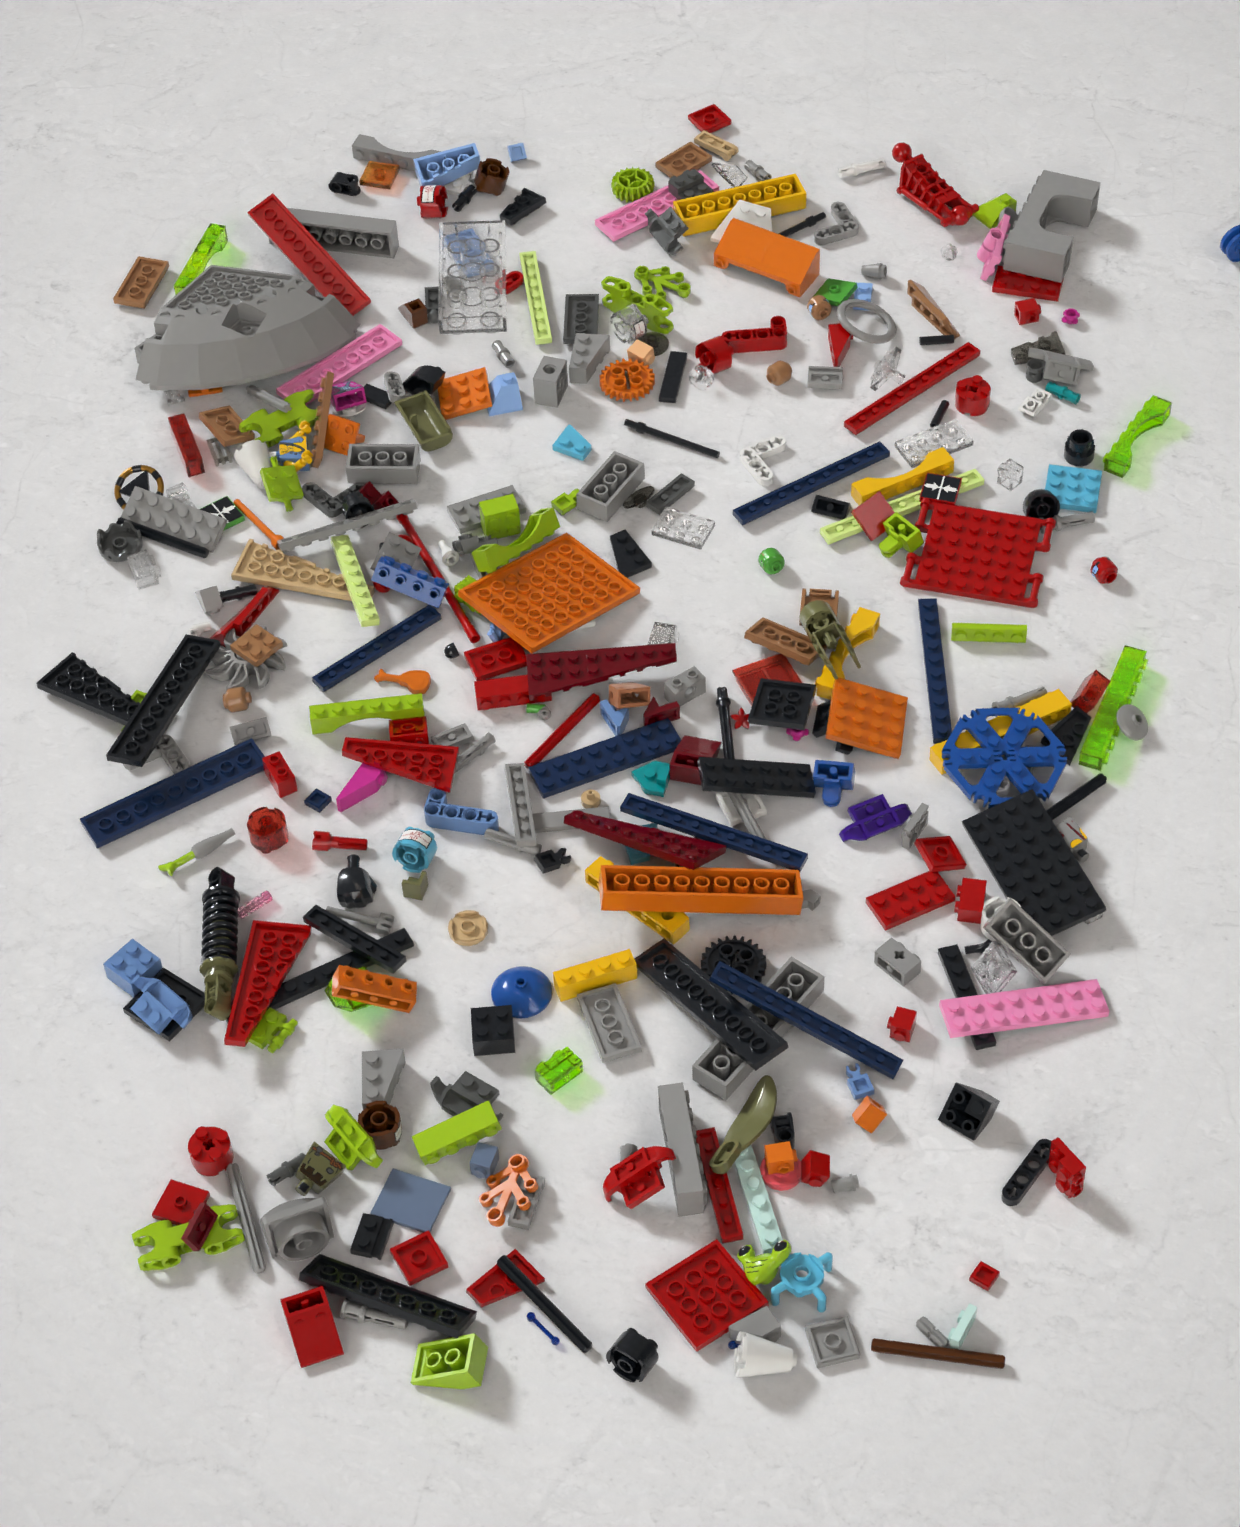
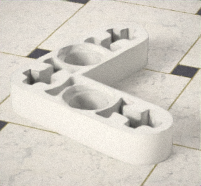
(774, 446)

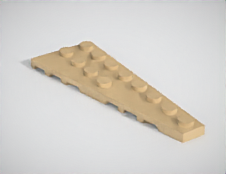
(275, 569)

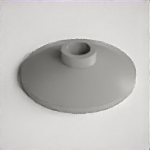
(1132, 722)

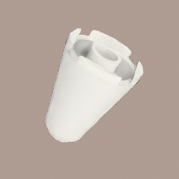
(252, 458)
(761, 1356)

